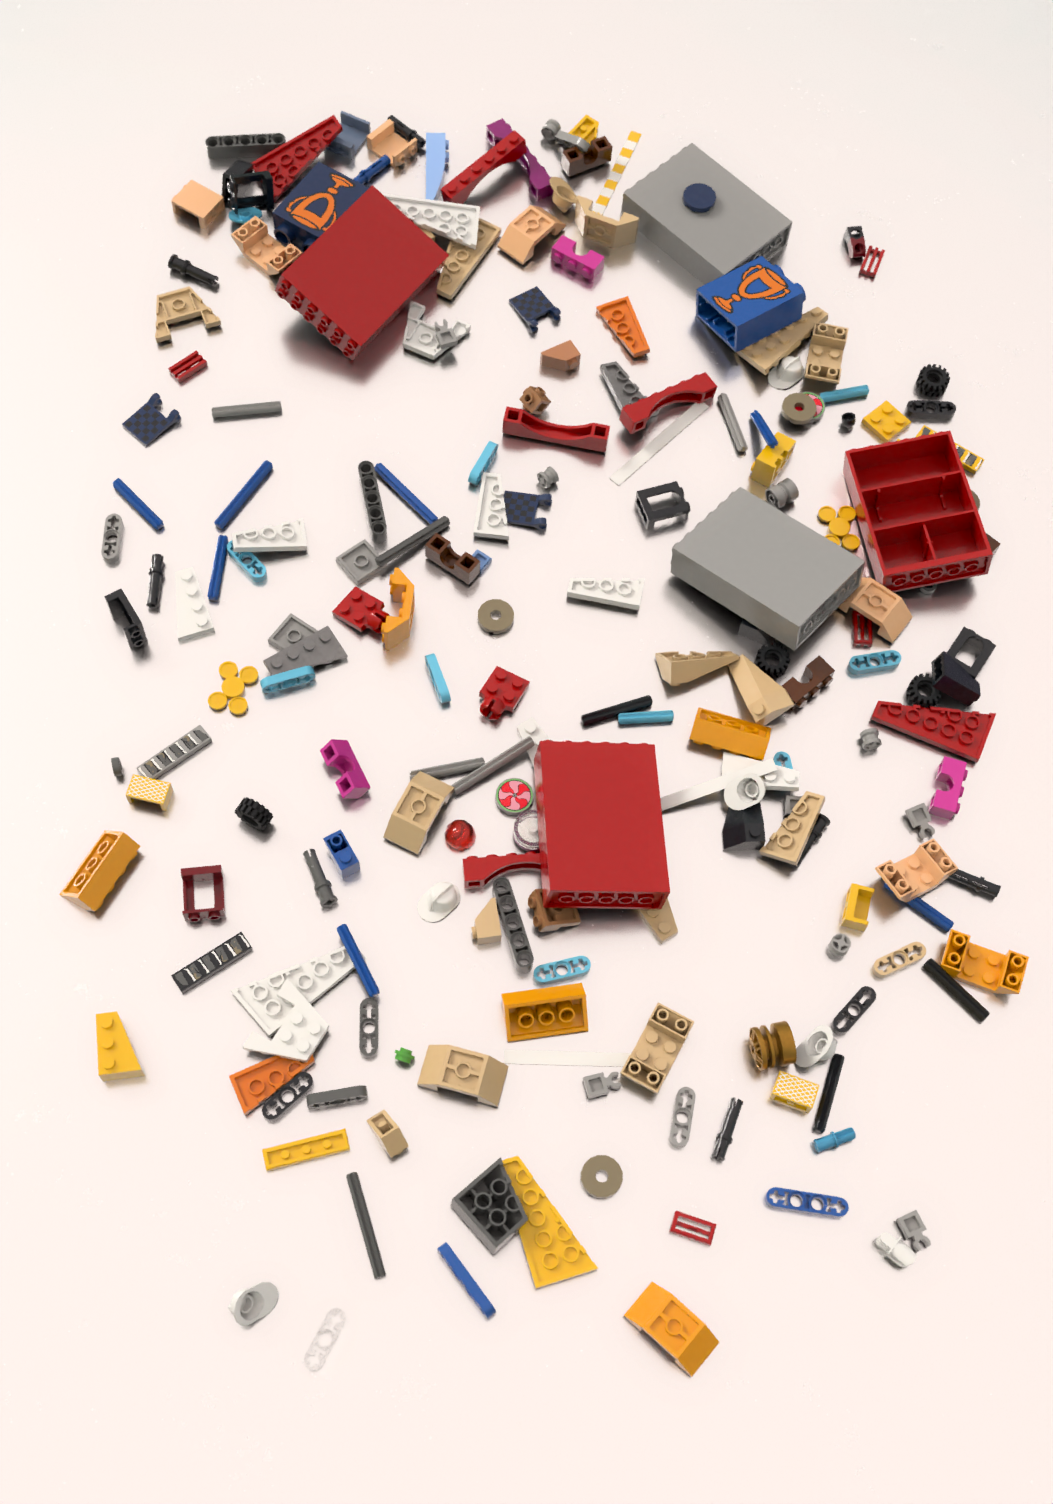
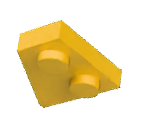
(586, 129)

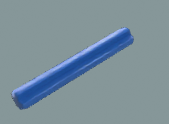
(763, 429)
(137, 503)
(217, 569)
(930, 912)
(358, 960)

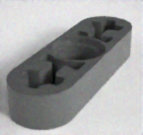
(374, 1042)
(337, 1096)

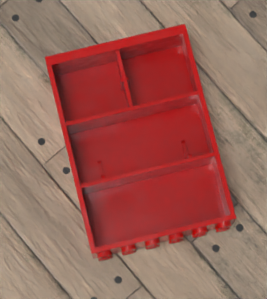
(361, 273)
(916, 512)
(600, 825)

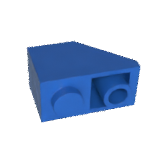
(342, 854)

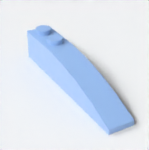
(435, 163)

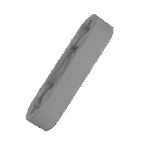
(571, 141)
(115, 545)
(674, 1131)

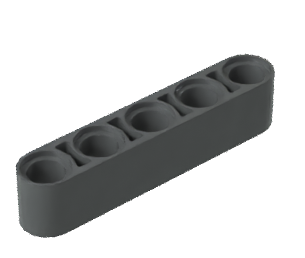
(243, 145)
(371, 493)
(516, 933)

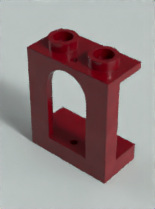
(199, 874)

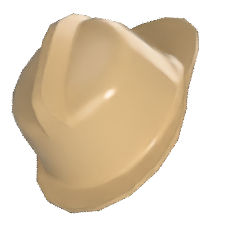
(563, 195)

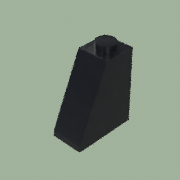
(238, 167)
(954, 680)

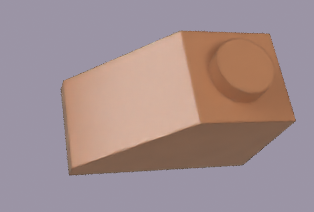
(561, 357)

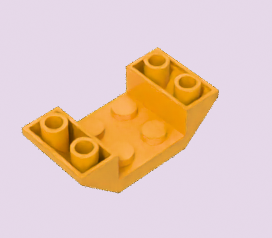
(399, 628)
(983, 966)
(673, 1327)

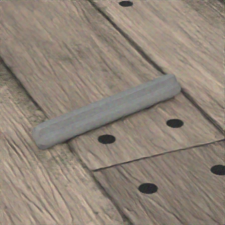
(245, 409)
(732, 422)
(451, 768)

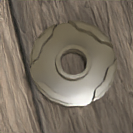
(798, 400)
(491, 607)
(601, 1189)

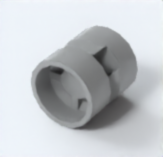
(783, 492)

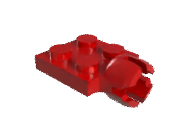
(361, 611)
(501, 692)

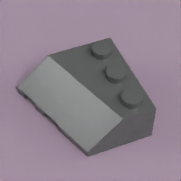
(491, 1207)

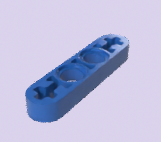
(806, 1206)
(466, 1280)

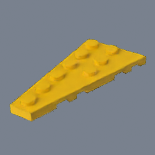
(546, 1238)

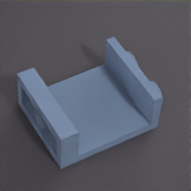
(352, 137)

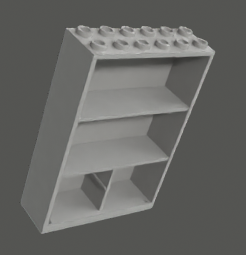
(712, 241)
(767, 567)

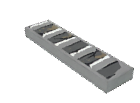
(174, 753)

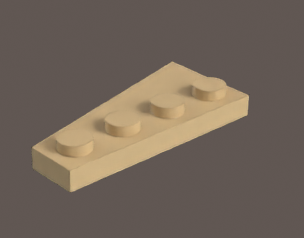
(795, 830)

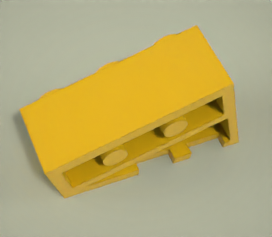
(771, 461)
(114, 1049)

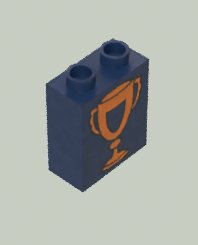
(314, 206)

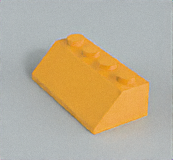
(730, 734)
(100, 870)
(545, 1012)

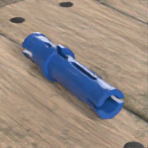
(366, 175)

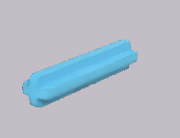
(844, 393)
(645, 717)

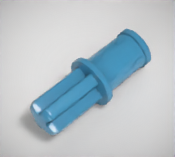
(834, 1139)

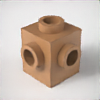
(535, 400)

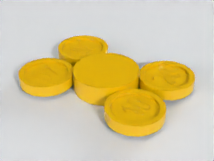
(840, 527)
(233, 688)

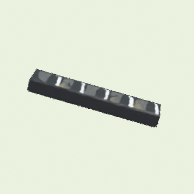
(211, 962)

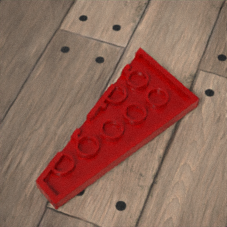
(296, 155)
(944, 727)

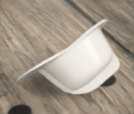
(786, 373)
(744, 792)
(438, 901)
(816, 1047)
(253, 1303)

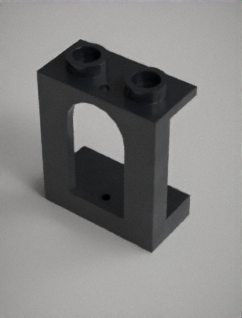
(266, 199)
(650, 517)
(119, 607)
(983, 644)

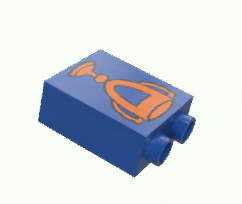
(749, 303)

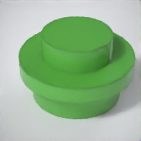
(404, 1055)

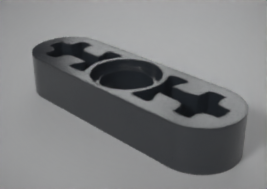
(941, 406)
(858, 996)
(287, 1105)

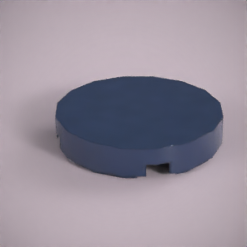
(699, 197)

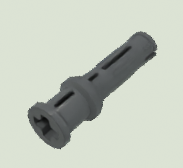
(321, 886)

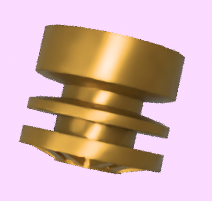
(772, 1045)

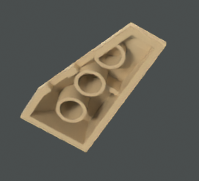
(682, 668)
(760, 692)

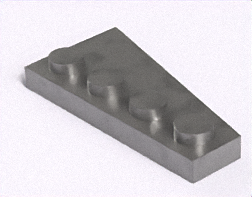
(620, 386)
(311, 651)

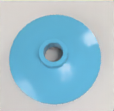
(245, 214)

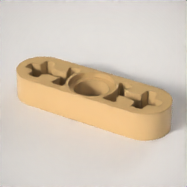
(894, 967)

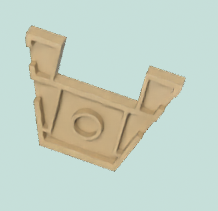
(180, 306)

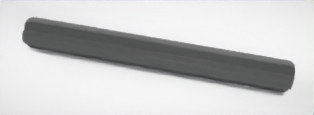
(412, 541)
(365, 1225)

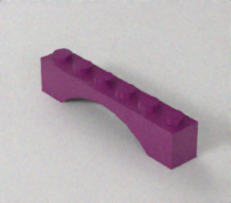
(538, 177)

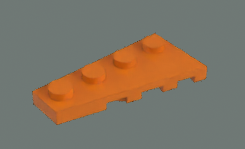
(624, 323)
(264, 1079)

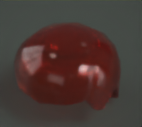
(460, 834)

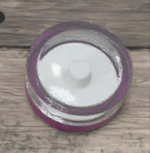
(526, 831)

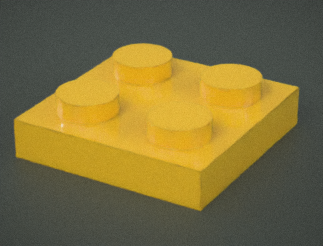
(886, 422)

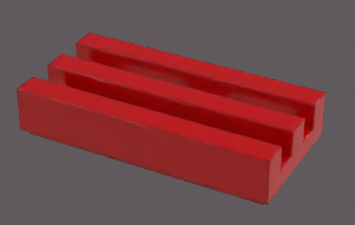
(875, 252)
(185, 364)
(861, 642)
(673, 1230)

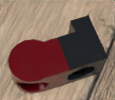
(855, 242)

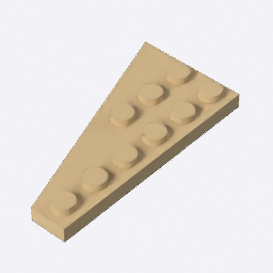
(781, 343)

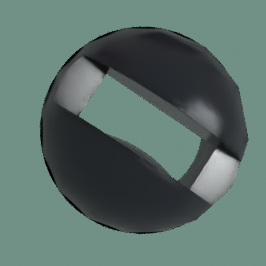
(848, 419)

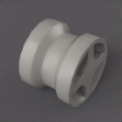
(550, 129)
(547, 477)
(870, 738)
(842, 941)

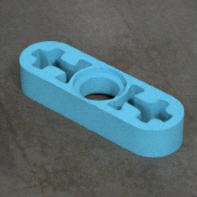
(483, 463)
(248, 568)
(868, 668)
(437, 678)
(287, 679)
(566, 962)

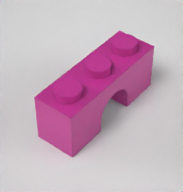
(586, 265)
(341, 756)
(952, 773)

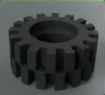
(936, 373)
(776, 652)
(917, 698)
(253, 814)

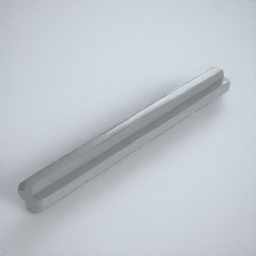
(493, 765)

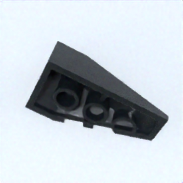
(744, 829)

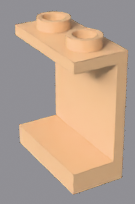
(387, 142)
(199, 202)

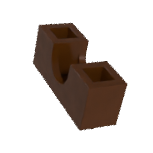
(598, 153)
(440, 551)
(818, 674)

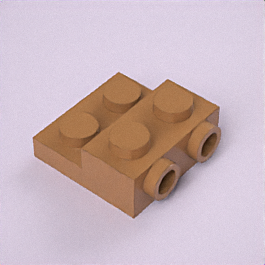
(551, 918)

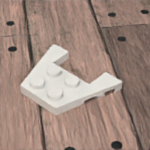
(421, 336)
(299, 1032)

